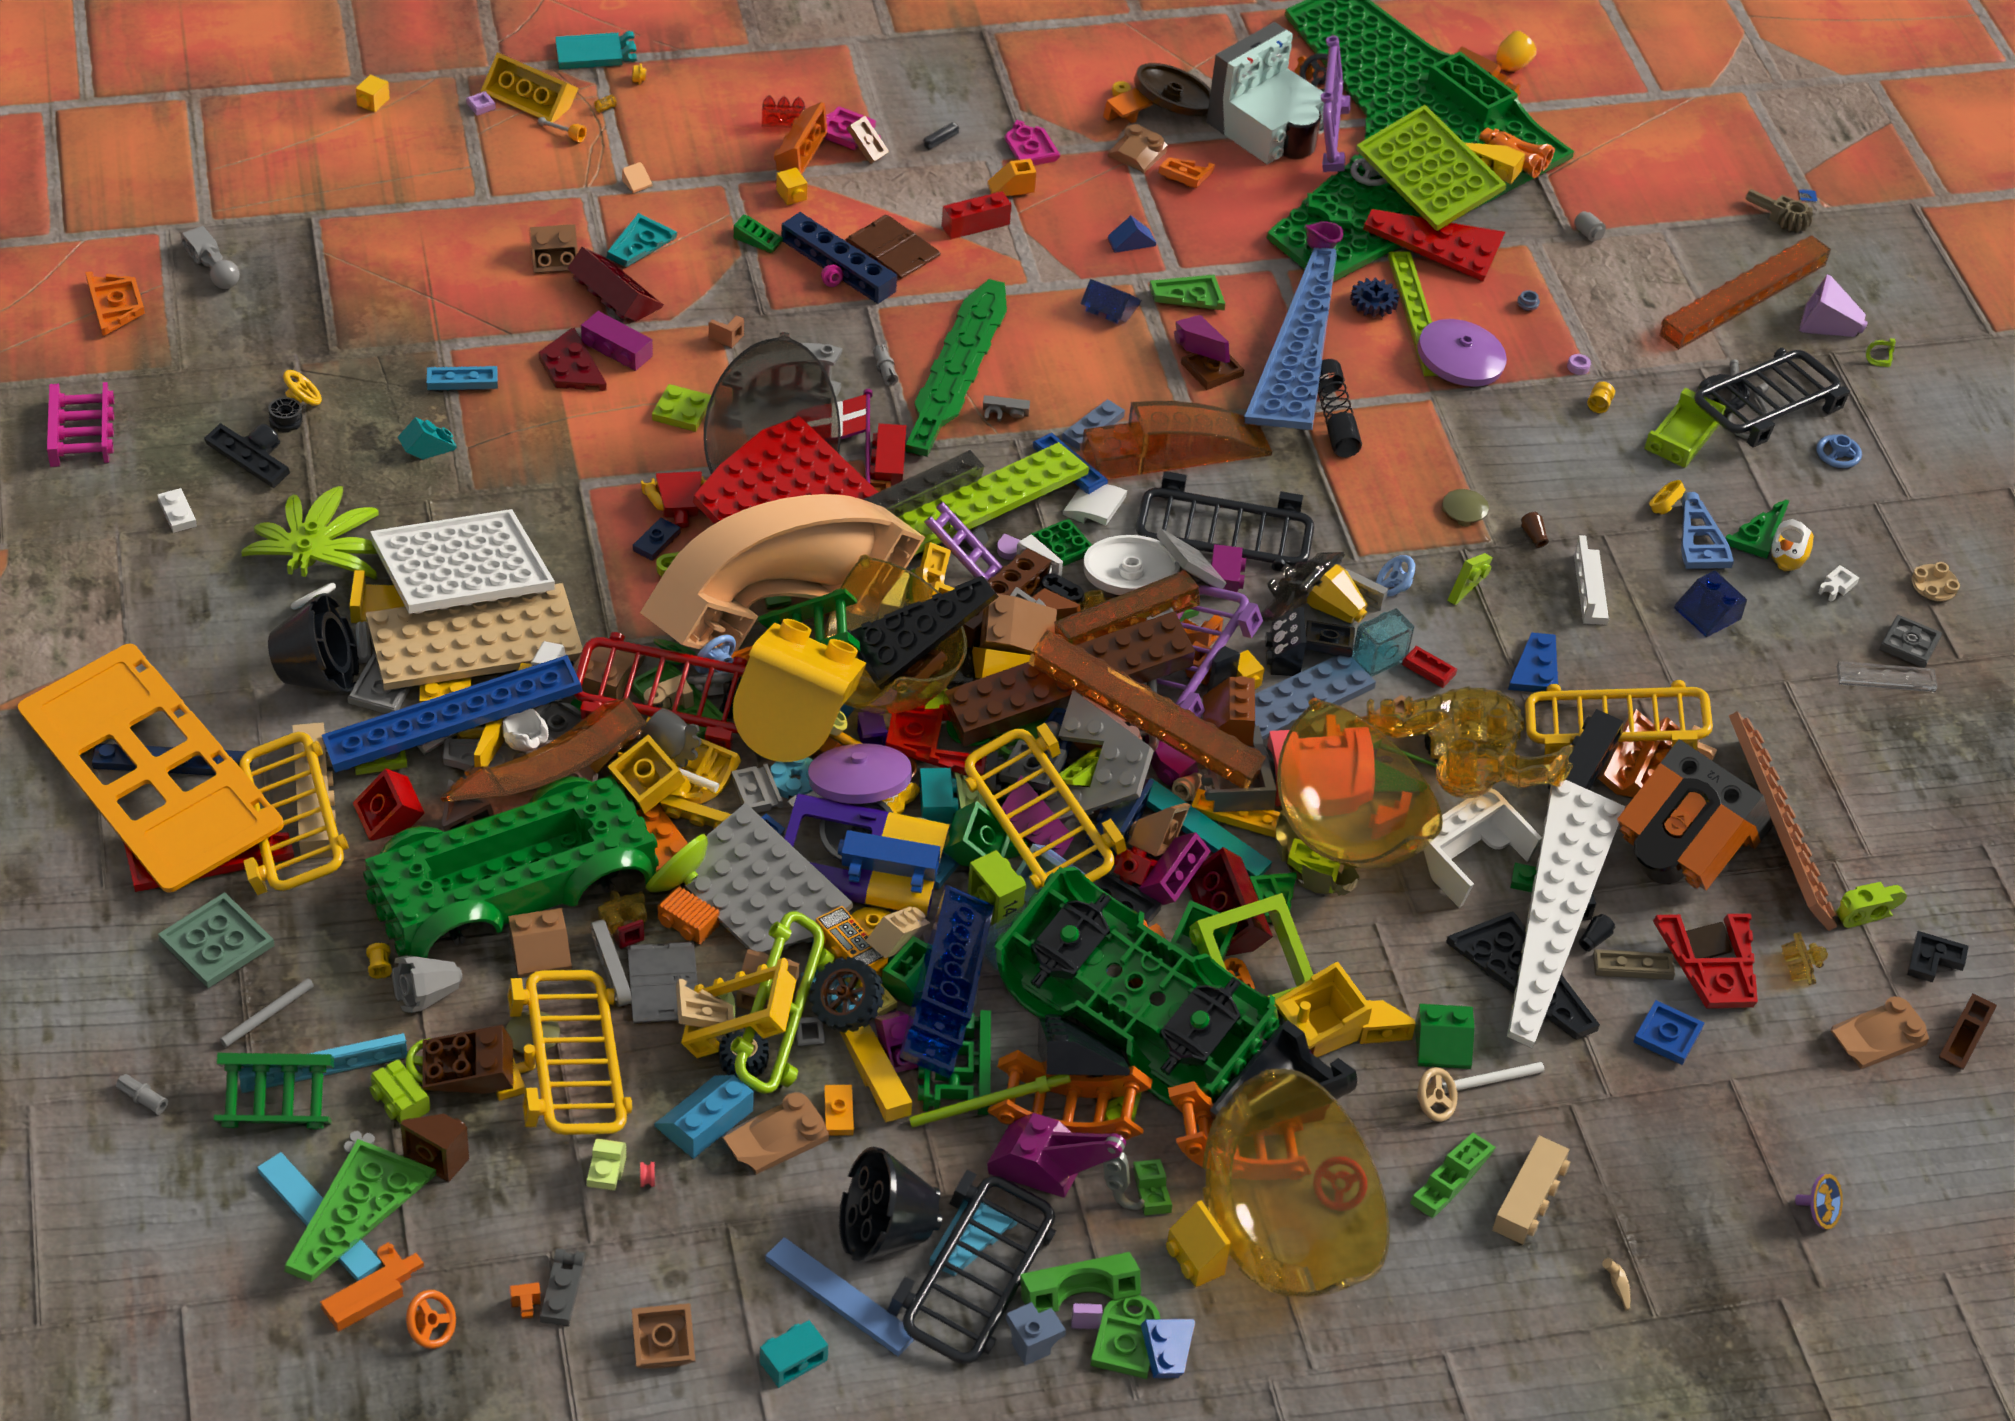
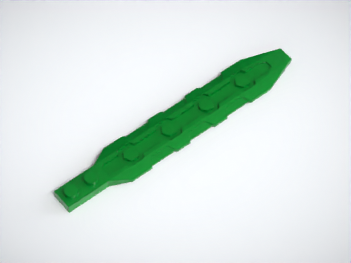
(957, 364)

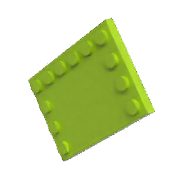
(1431, 167)

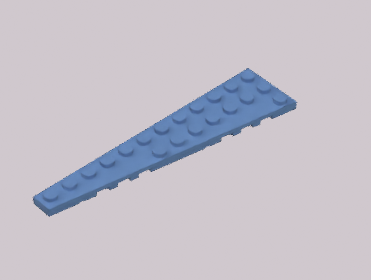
(1292, 374)

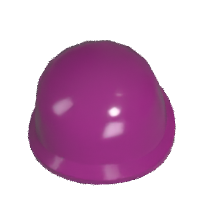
(1323, 235)

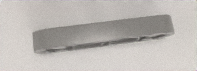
(610, 962)

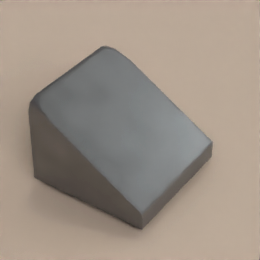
(810, 1032)

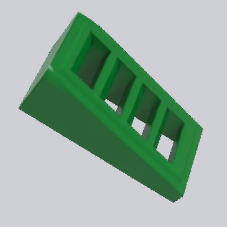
(749, 231)

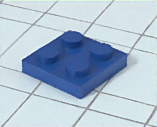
(1669, 1032)

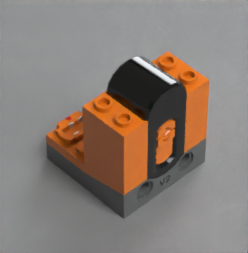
(1692, 819)

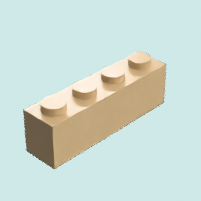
(1531, 1189)

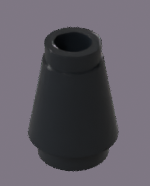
(1598, 930)

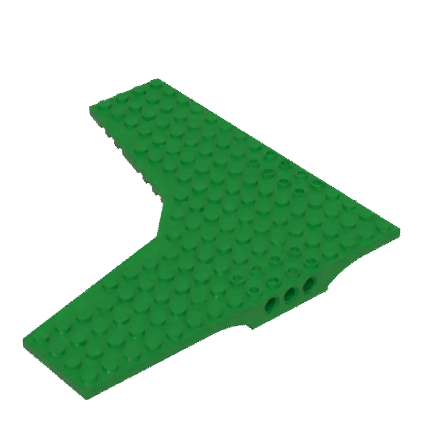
(1388, 77)

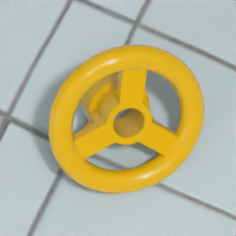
(300, 389)

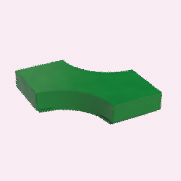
(1324, 206)

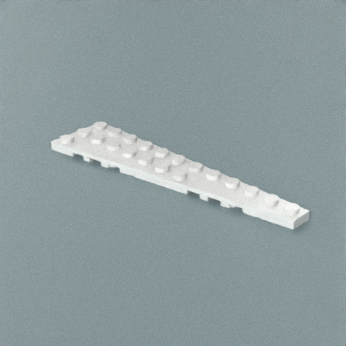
(1570, 860)

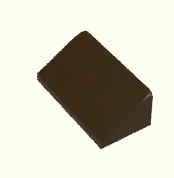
(1709, 941)

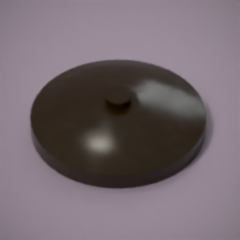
(1173, 89)

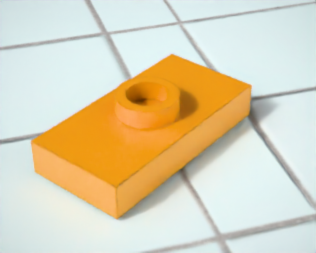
(839, 1110)

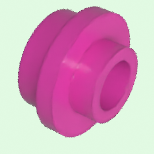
(827, 274)

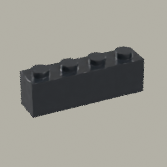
(1593, 748)

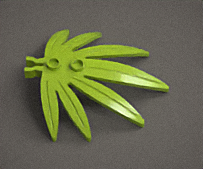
(313, 539)

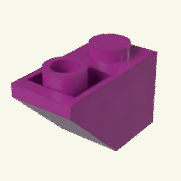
(890, 1034)

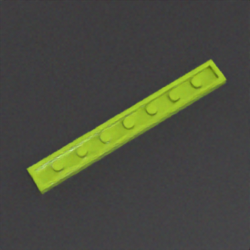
(1411, 297)

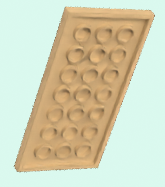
(469, 638)

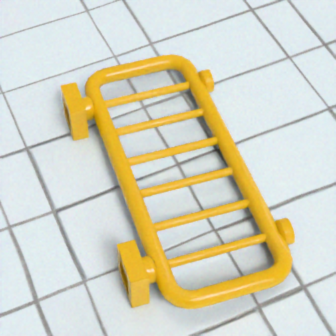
(1678, 689)
(1045, 742)
(259, 874)
(532, 1105)

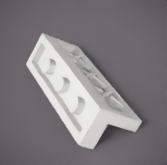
(1590, 584)

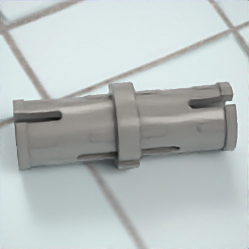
(885, 365)

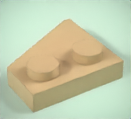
(701, 1008)

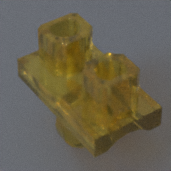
(622, 909)
(1804, 968)

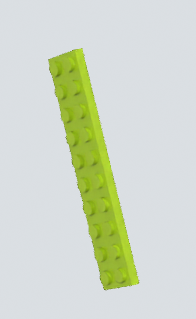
(1001, 491)

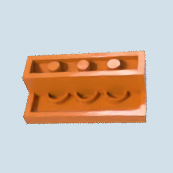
(1634, 762)

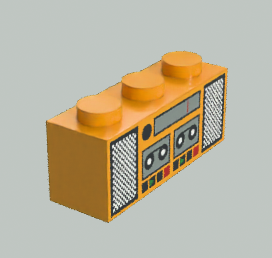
(847, 939)

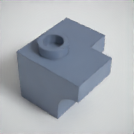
(1034, 1332)

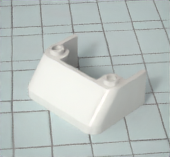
(1475, 819)

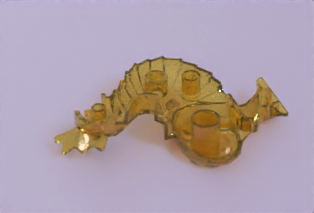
(1473, 739)

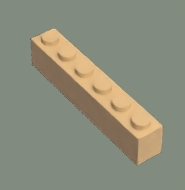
(306, 783)

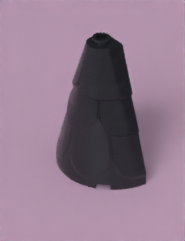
(1290, 1050)

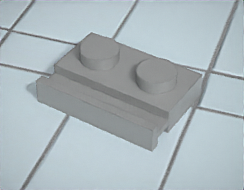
(757, 788)

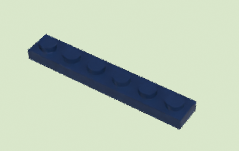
(114, 758)

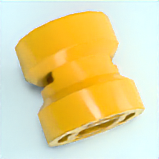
(1601, 397)

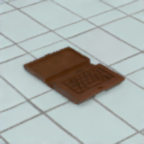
(893, 246)

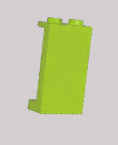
(1683, 430)

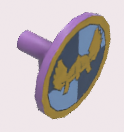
(1824, 1201)

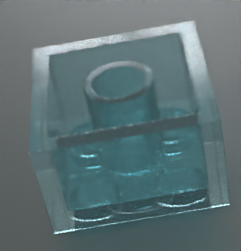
(1382, 642)

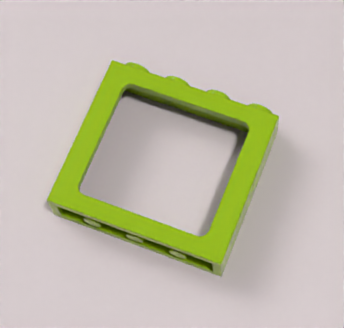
(1202, 935)

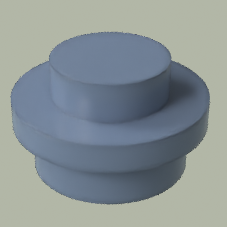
(1528, 300)

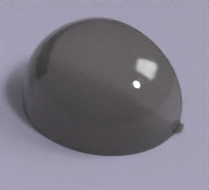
(764, 388)

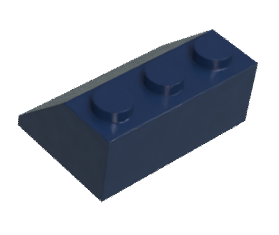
(1123, 815)

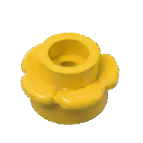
(638, 73)

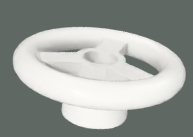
(300, 602)

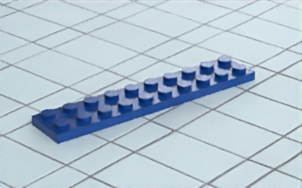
(451, 713)

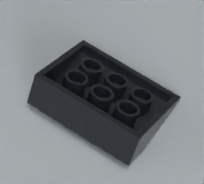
(1075, 1050)

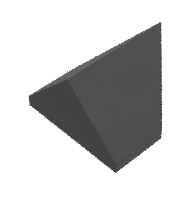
(464, 811)

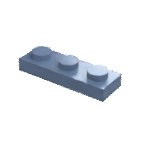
(1103, 415)

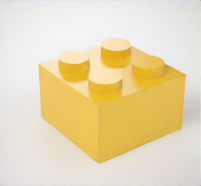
(646, 774)

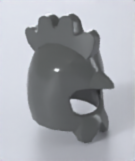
(673, 736)

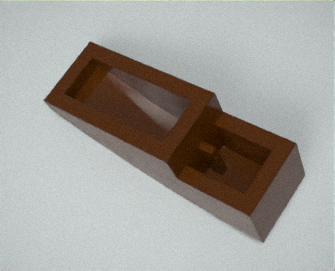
(1967, 1031)

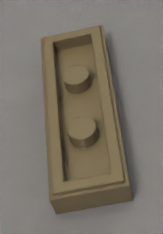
(1633, 964)

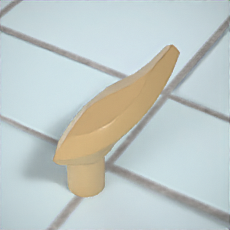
(1619, 1281)

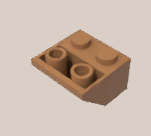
(552, 247)
(752, 960)

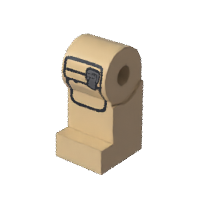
(667, 692)

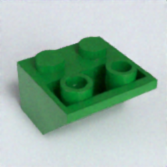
(903, 970)

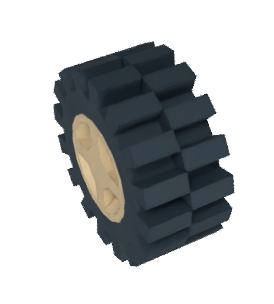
(755, 1062)

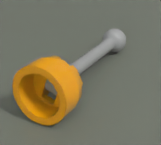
(576, 131)

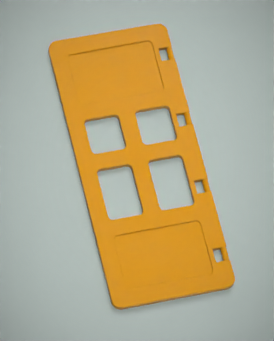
(193, 827)

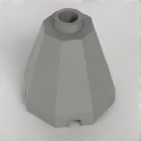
(423, 981)

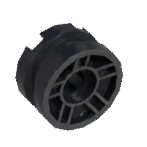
(285, 414)

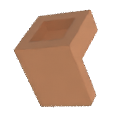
(727, 334)

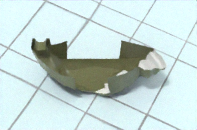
(1310, 878)

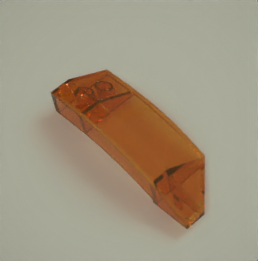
(572, 751)

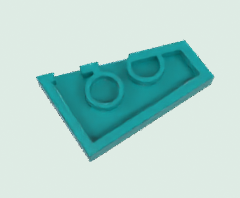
(639, 240)

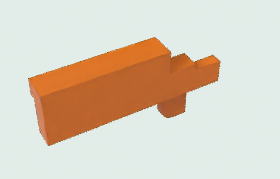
(1491, 67)
(372, 1291)

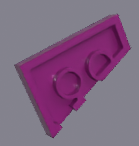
(1033, 816)

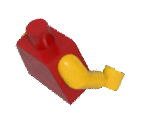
(675, 494)

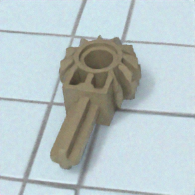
(1784, 211)

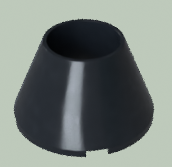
(315, 647)

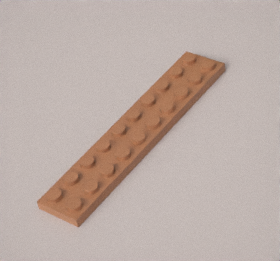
(1782, 817)

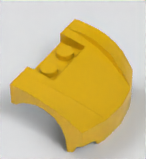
(712, 763)

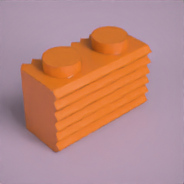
(688, 915)

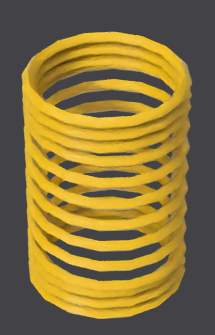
(609, 100)

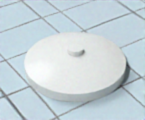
(1127, 563)

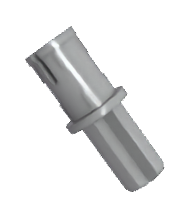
(142, 1094)

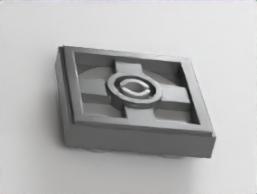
(1910, 641)

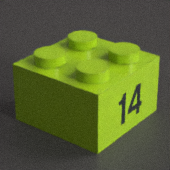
(996, 883)

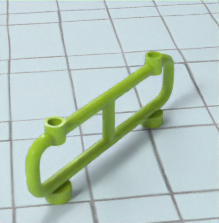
(782, 1072)

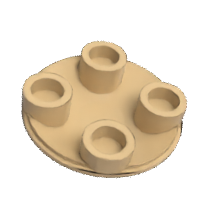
(1935, 581)

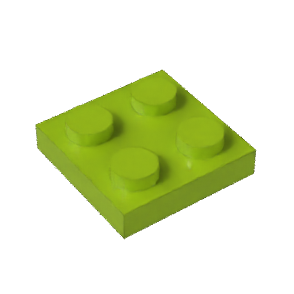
(681, 407)

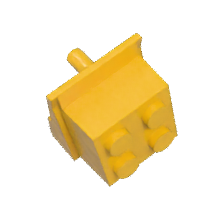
(1327, 1010)

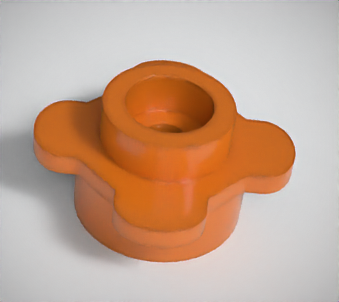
(1310, 70)

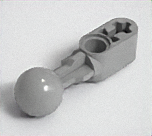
(204, 250)

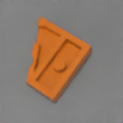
(1185, 171)

